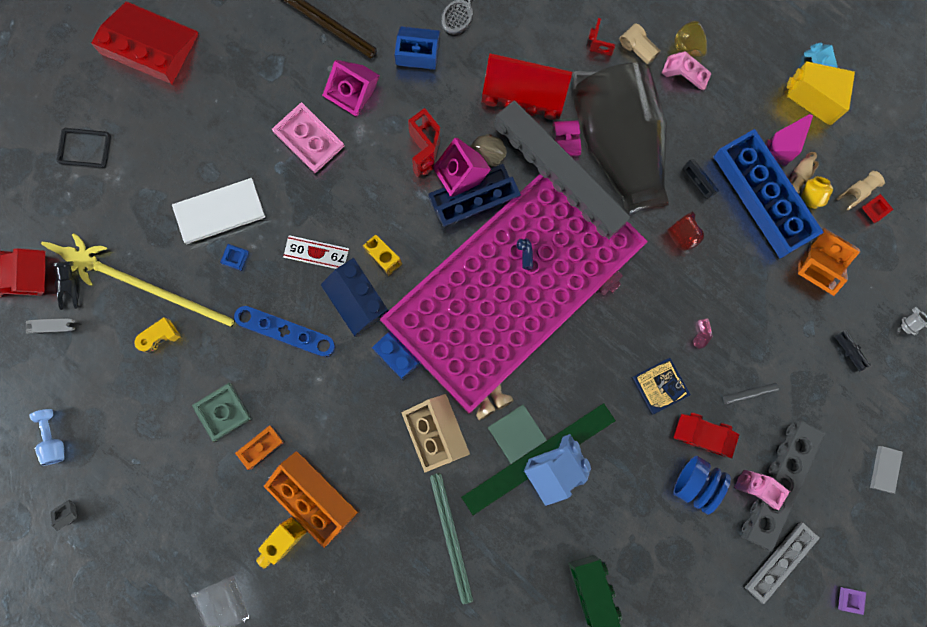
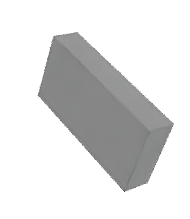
(886, 469)

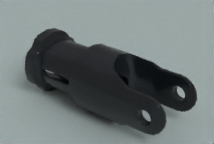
(65, 283)

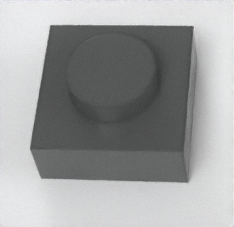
(63, 515)

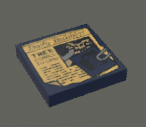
(661, 386)

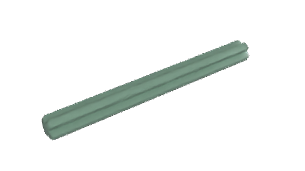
(451, 538)

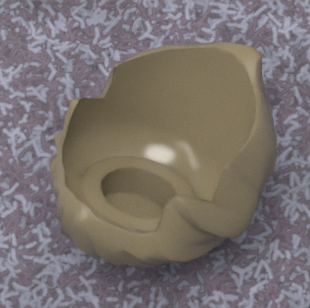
(490, 148)

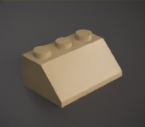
(435, 432)

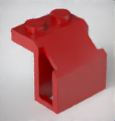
(424, 160)
(22, 272)

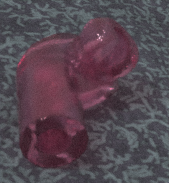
(704, 335)

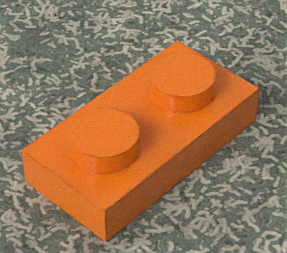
(259, 447)

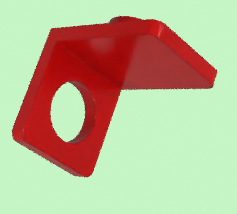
(595, 44)

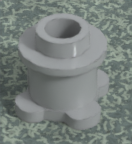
(914, 322)

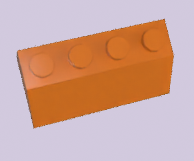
(310, 499)

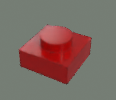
(877, 208)

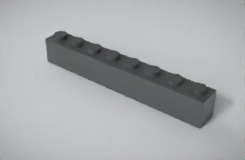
(561, 170)

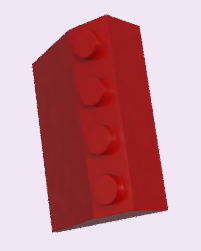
(145, 41)
(532, 85)

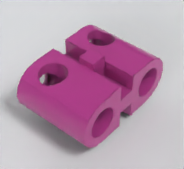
(567, 136)

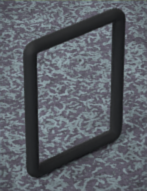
(105, 151)

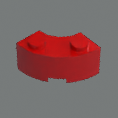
(706, 435)

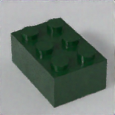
(595, 592)

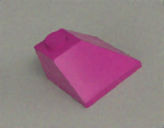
(350, 85)
(788, 142)
(460, 168)

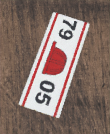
(315, 252)

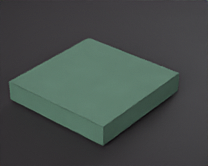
(221, 412)
(517, 434)

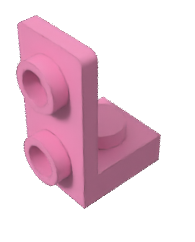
(690, 68)
(763, 487)

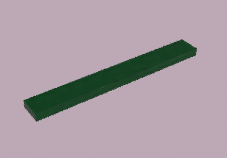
(514, 474)

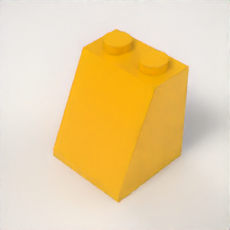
(822, 90)

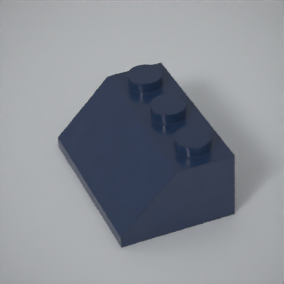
(354, 297)

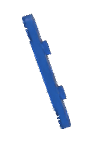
(270, 325)

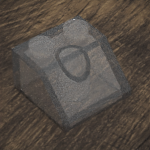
(220, 604)

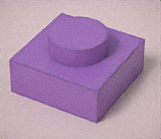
(852, 600)

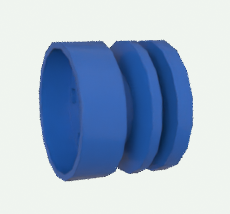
(702, 485)

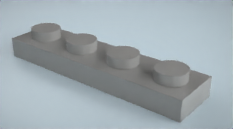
(782, 562)

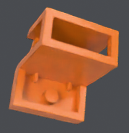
(828, 260)

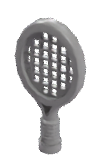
(456, 3)

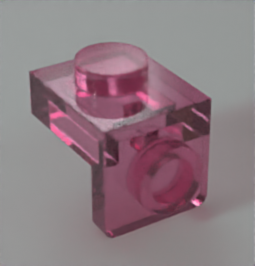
(612, 283)

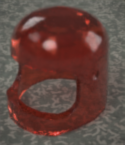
(686, 232)

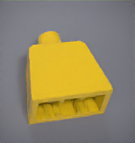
(280, 542)

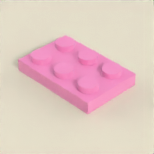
(308, 137)

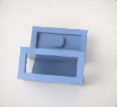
(558, 471)

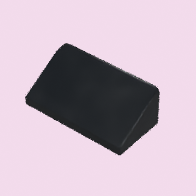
(700, 178)

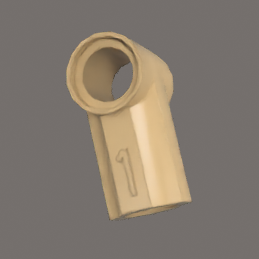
(636, 40)

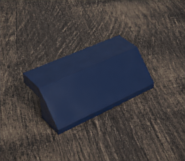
(492, 191)

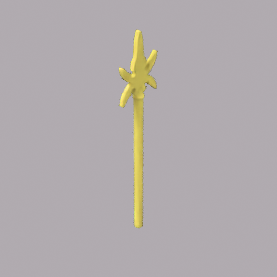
(83, 259)

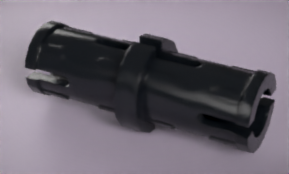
(852, 350)

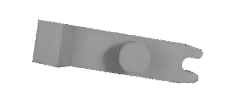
(49, 325)

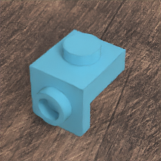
(822, 55)

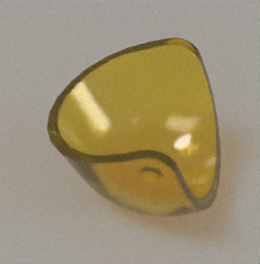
(692, 40)

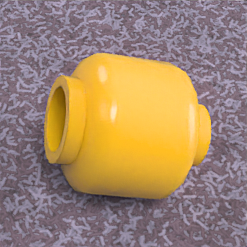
(817, 192)

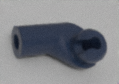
(527, 253)

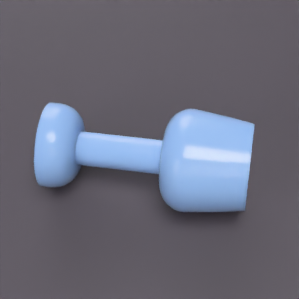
(50, 450)

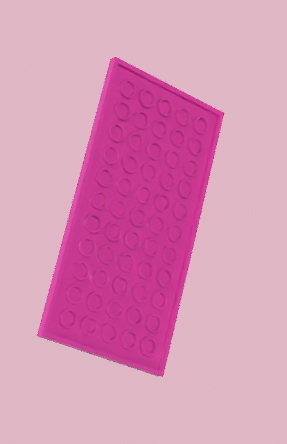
(487, 313)

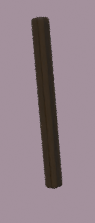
(334, 27)

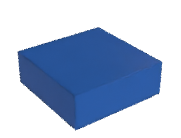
(234, 257)

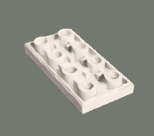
(218, 211)

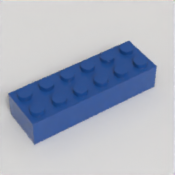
(767, 193)

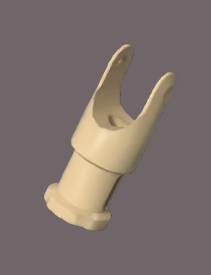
(804, 171)
(863, 189)

